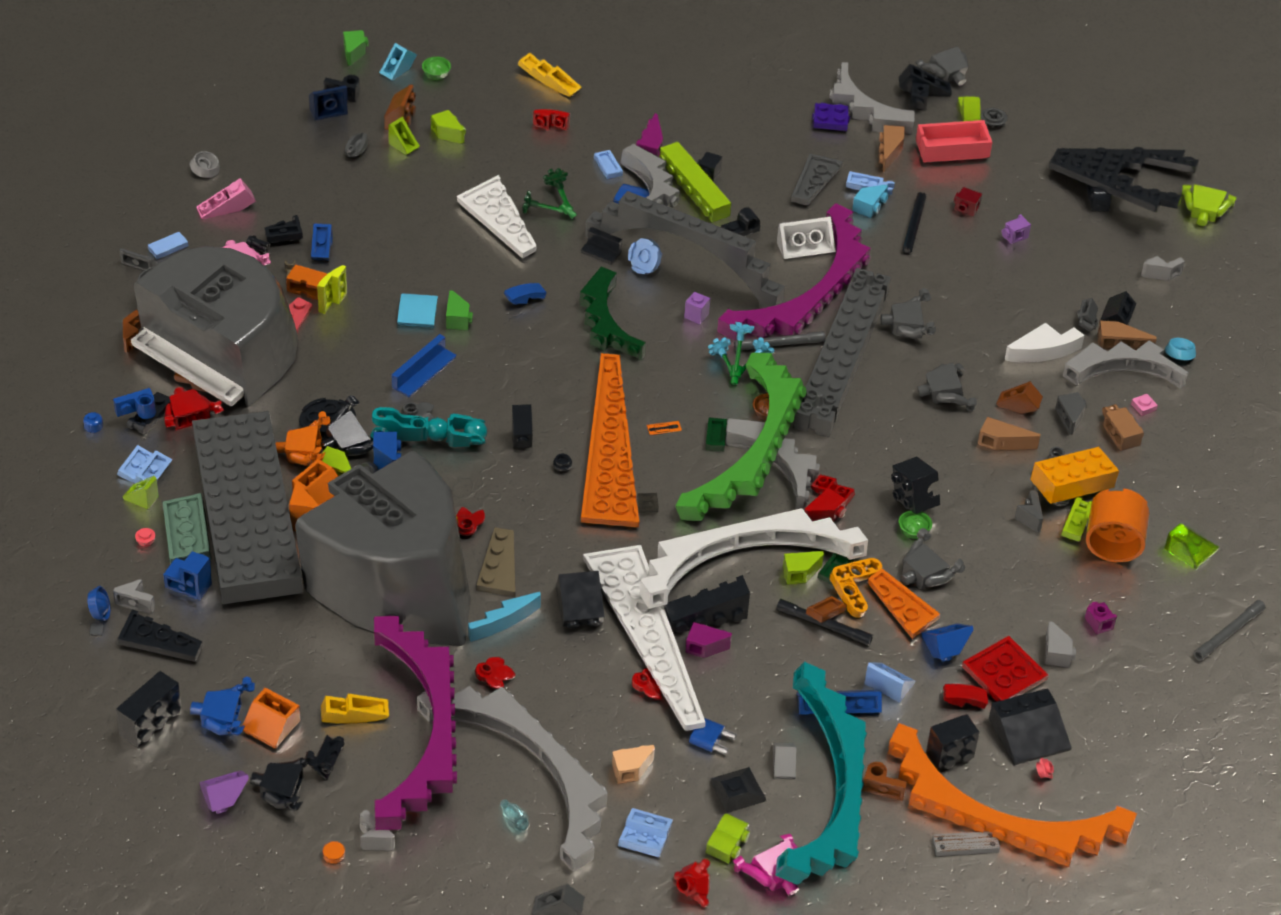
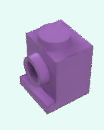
(1016, 230)

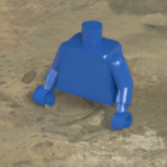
(221, 709)

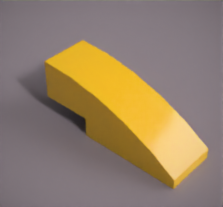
(353, 709)

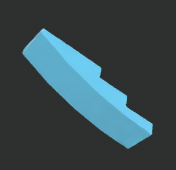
(510, 613)

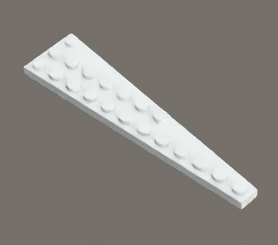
(647, 628)

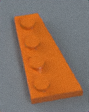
(904, 605)

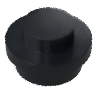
(562, 462)

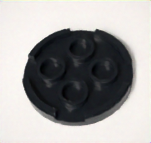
(313, 408)

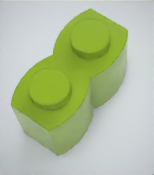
(727, 838)

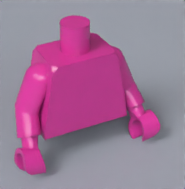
(764, 866)

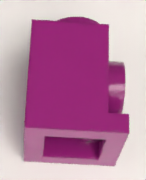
(1100, 617)

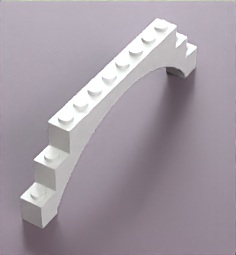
(786, 528)

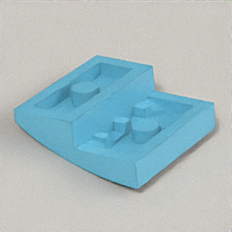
(417, 310)

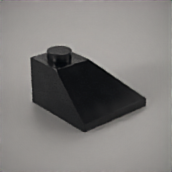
(738, 789)

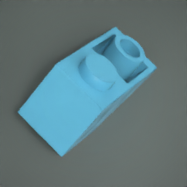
(869, 200)

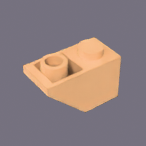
(632, 763)

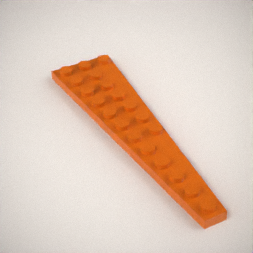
(609, 476)

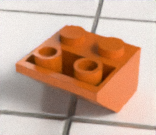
(315, 480)
(271, 718)

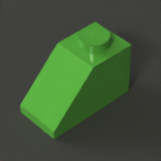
(354, 45)
(458, 312)

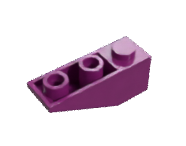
(651, 137)

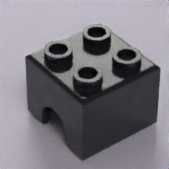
(911, 485)

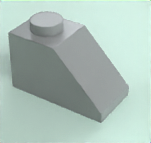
(1059, 647)

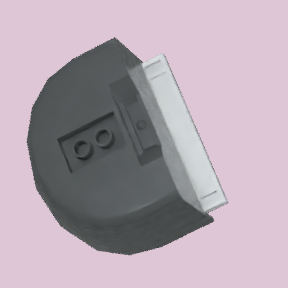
(217, 322)

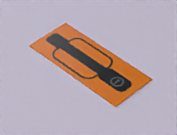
(666, 427)

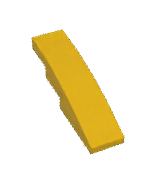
(549, 76)

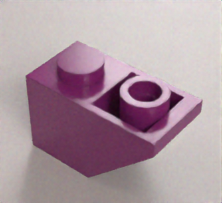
(707, 641)

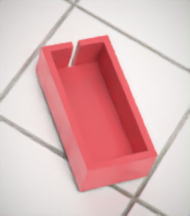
(953, 141)

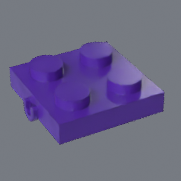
(831, 116)

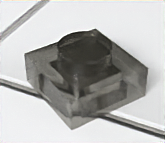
(647, 502)

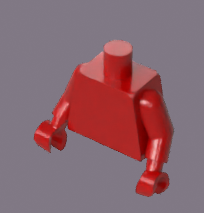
(187, 407)

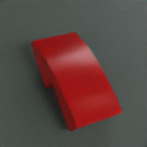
(546, 118)
(823, 482)
(961, 693)

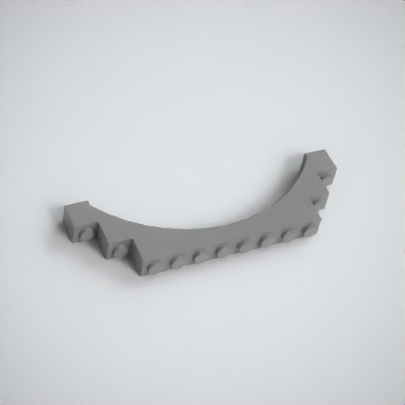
(581, 792)

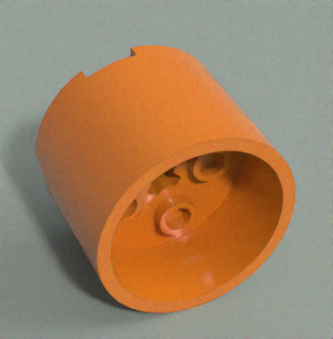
(1117, 525)

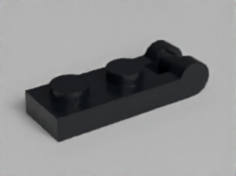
(145, 425)

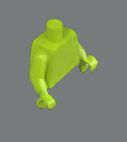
(1206, 203)

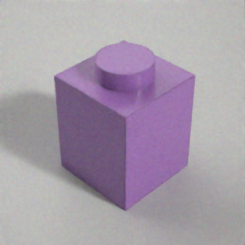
(697, 308)

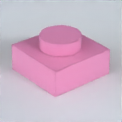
(1144, 404)

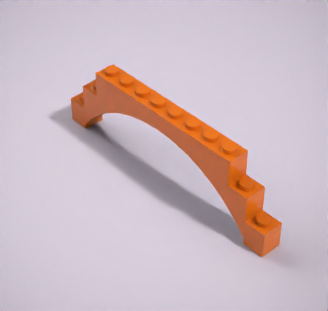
(1044, 838)

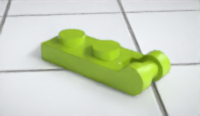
(1077, 520)

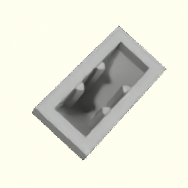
(784, 760)

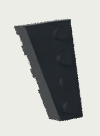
(711, 607)

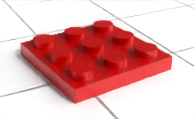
(1004, 670)

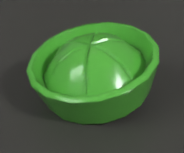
(436, 68)
(911, 523)

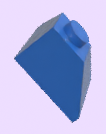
(947, 640)

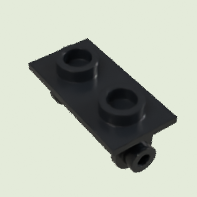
(328, 755)

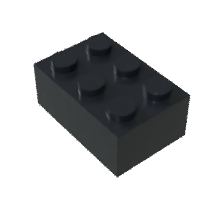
(148, 709)

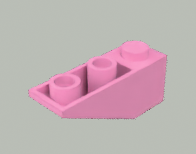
(229, 200)

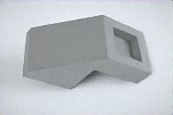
(1158, 269)

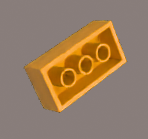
(1074, 475)

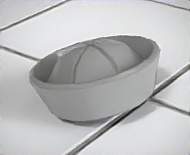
(205, 164)

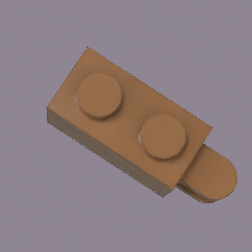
(1122, 427)

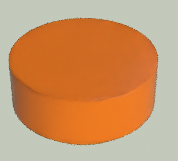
(333, 852)

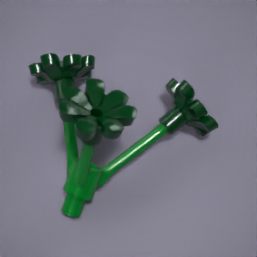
(555, 179)

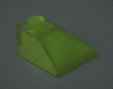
(1189, 546)

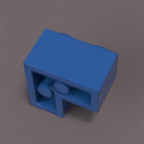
(189, 576)

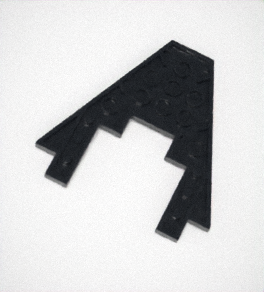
(1103, 167)

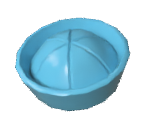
(1181, 349)

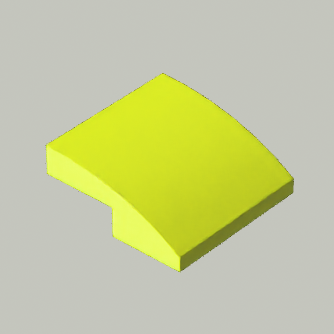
(332, 289)

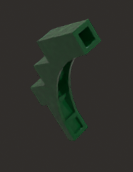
(605, 331)

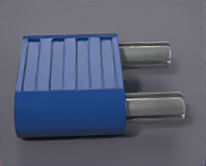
(708, 737)

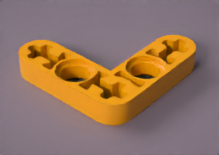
(849, 582)

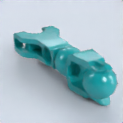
(437, 429)

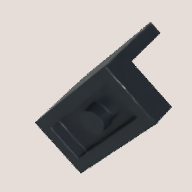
(602, 246)
(1119, 308)

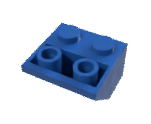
(385, 448)

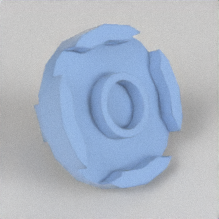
(644, 256)

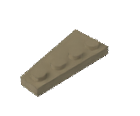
(499, 565)

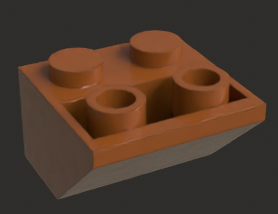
(401, 106)

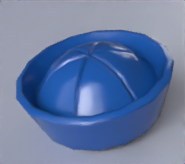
(99, 603)

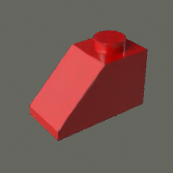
(827, 505)

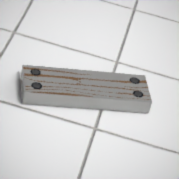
(965, 843)

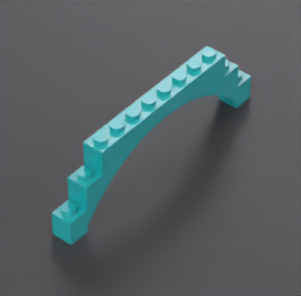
(846, 741)

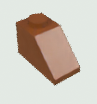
(1020, 399)

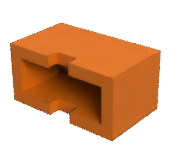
(304, 281)

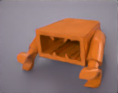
(304, 444)

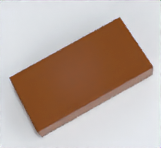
(826, 609)

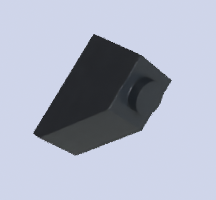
(522, 426)

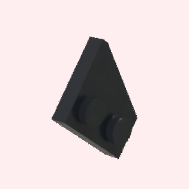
(284, 231)

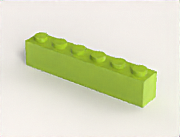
(695, 182)

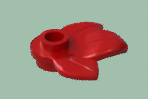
(469, 522)
(494, 672)
(645, 683)

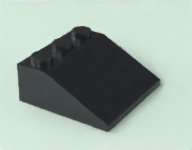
(1030, 726)

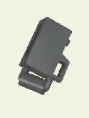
(1087, 314)

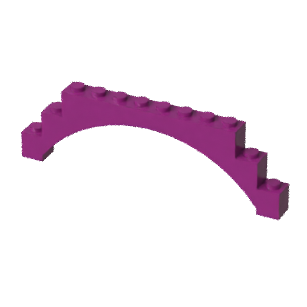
(792, 316)
(435, 768)

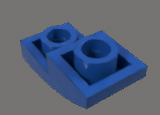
(523, 292)

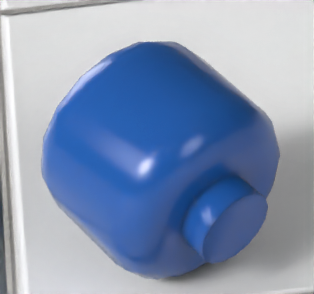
(93, 422)

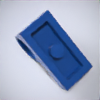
(321, 241)
(139, 402)

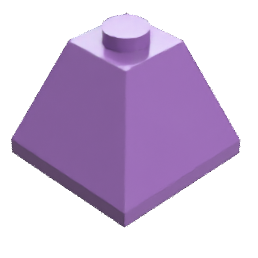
(223, 790)

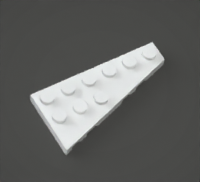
(499, 214)

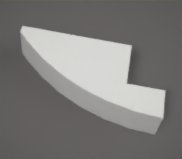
(1044, 345)

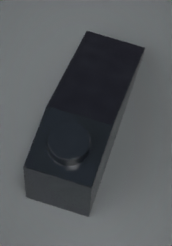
(913, 74)

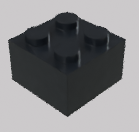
(952, 742)

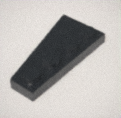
(151, 636)

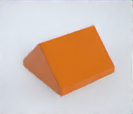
(300, 504)

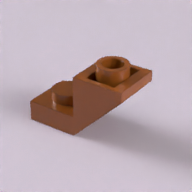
(131, 328)

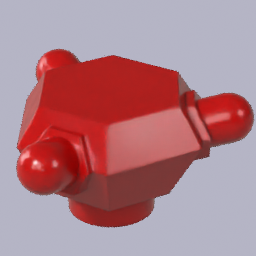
(695, 881)

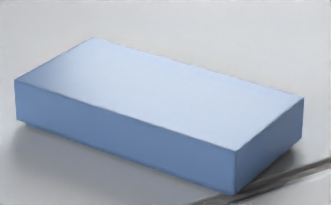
(608, 164)
(168, 245)

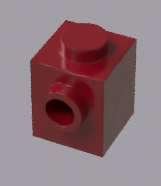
(967, 201)

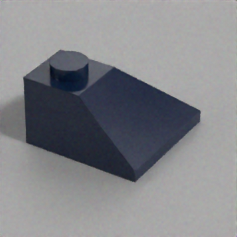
(328, 103)

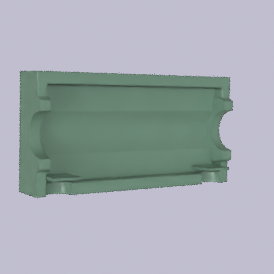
(186, 527)

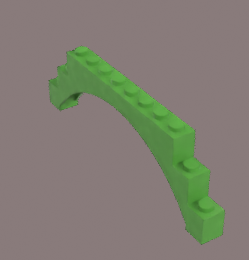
(750, 471)

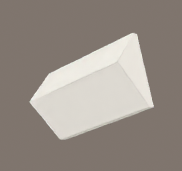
(806, 238)

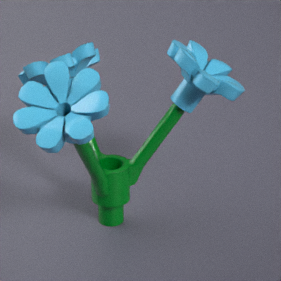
(721, 348)

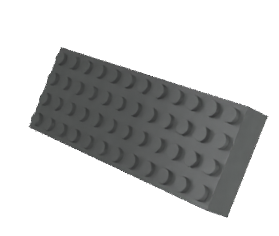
(246, 508)

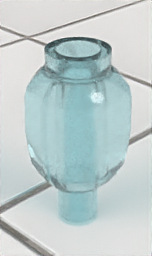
(515, 815)

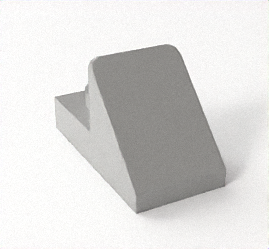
(133, 597)
(373, 838)

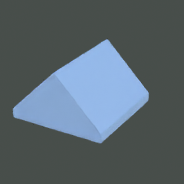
(888, 681)

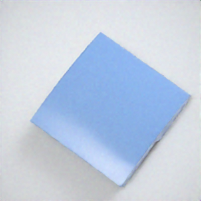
(143, 464)
(645, 832)

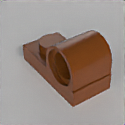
(877, 782)

